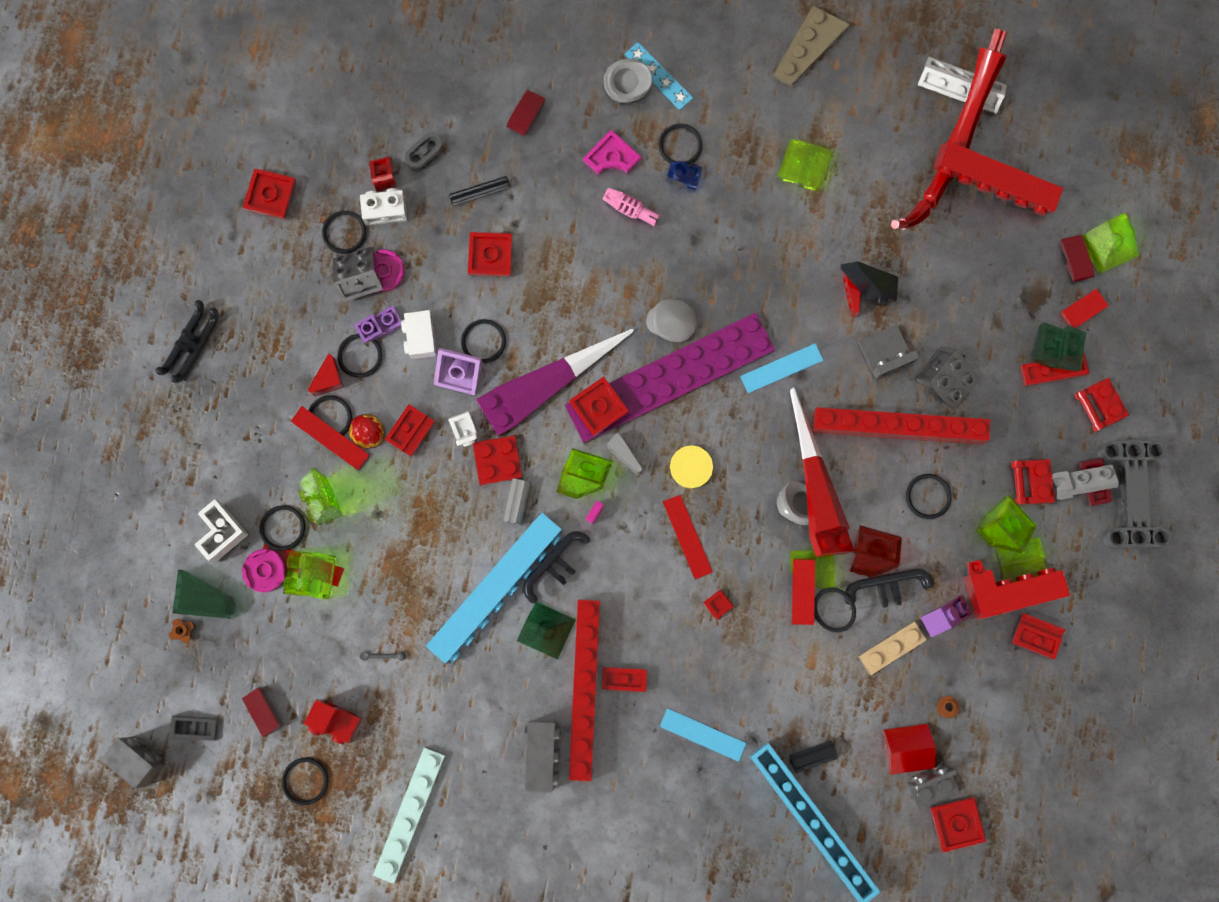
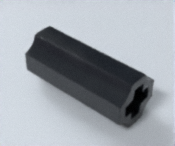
(813, 756)

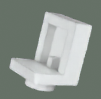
(463, 428)

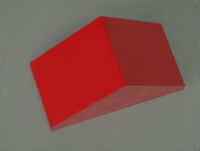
(382, 174)
(327, 378)

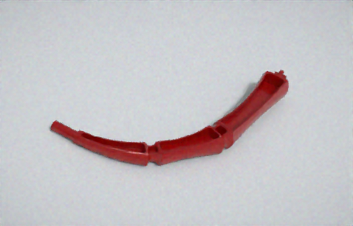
(986, 71)

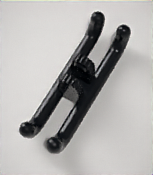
(189, 343)
(549, 560)
(891, 579)

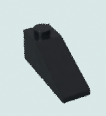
(872, 282)

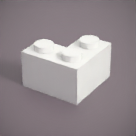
(224, 532)

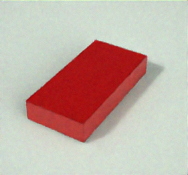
(1084, 309)

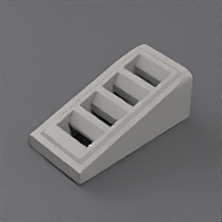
(621, 450)

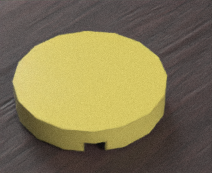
(691, 467)

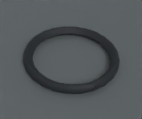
(660, 144)
(344, 251)
(484, 321)
(359, 375)
(330, 397)
(915, 511)
(268, 513)
(850, 600)
(319, 796)

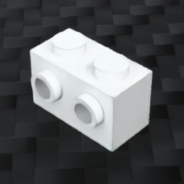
(383, 206)

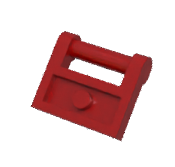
(1106, 401)
(1039, 482)

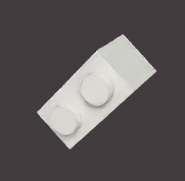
(419, 334)

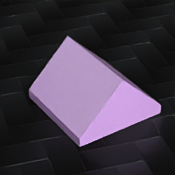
(458, 371)

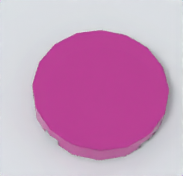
(389, 269)
(264, 570)

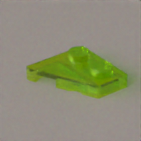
(823, 568)

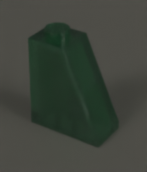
(200, 598)

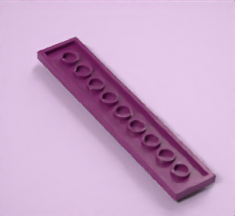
(685, 371)

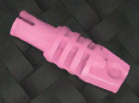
(629, 206)

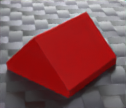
(909, 748)

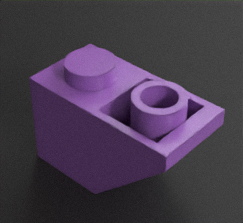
(946, 616)

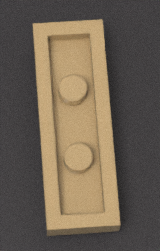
(892, 648)

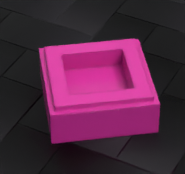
(594, 512)

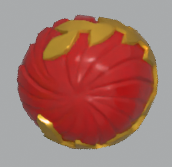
(366, 431)

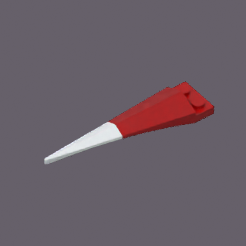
(826, 517)

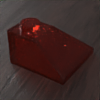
(875, 552)

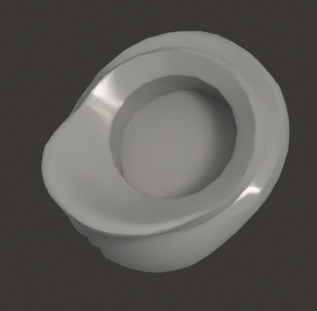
(627, 80)
(672, 320)
(793, 502)

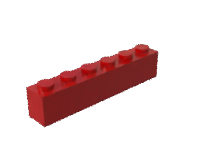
(997, 178)

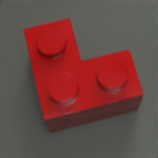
(334, 720)

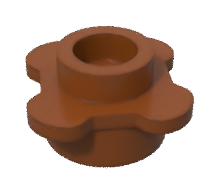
(187, 630)

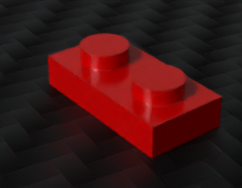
(624, 679)

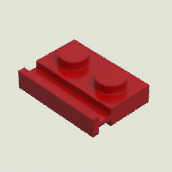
(409, 430)
(1038, 636)

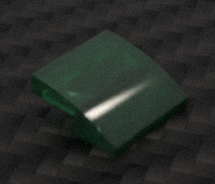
(1060, 347)

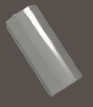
(516, 502)

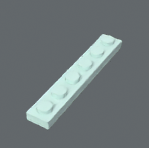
(409, 815)

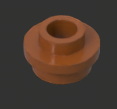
(941, 707)

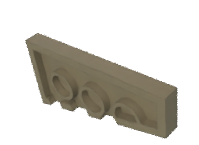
(810, 42)

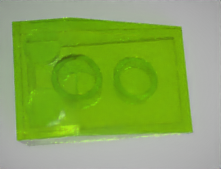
(319, 497)

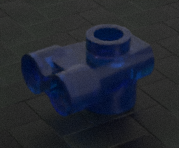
(689, 174)

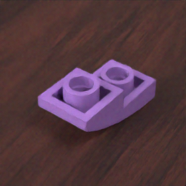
(378, 325)

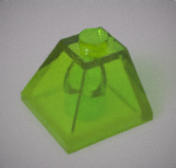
(1111, 243)
(583, 474)
(1006, 526)

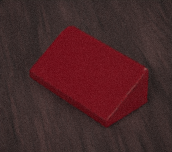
(261, 711)

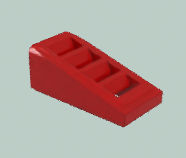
(853, 296)

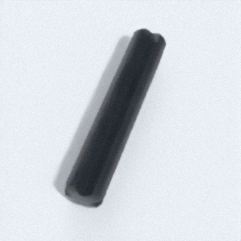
(479, 190)

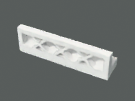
(957, 83)

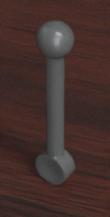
(365, 656)

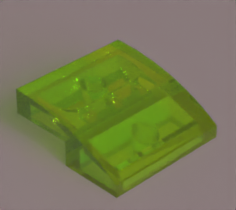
(805, 164)
(1018, 564)

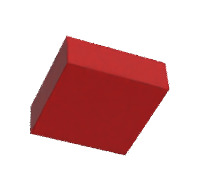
(718, 604)

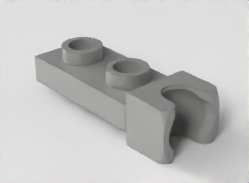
(1084, 481)

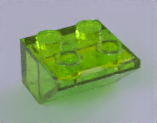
(309, 574)

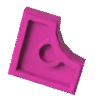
(612, 153)

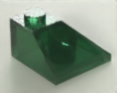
(546, 630)

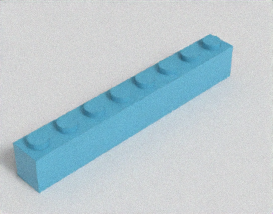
(494, 588)
(814, 824)

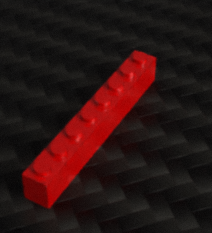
(901, 426)
(584, 690)

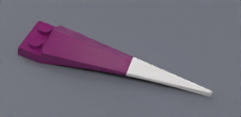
(517, 399)

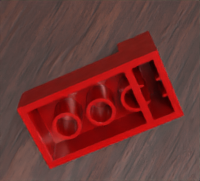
(994, 598)

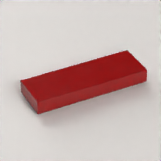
(1038, 374)
(803, 591)

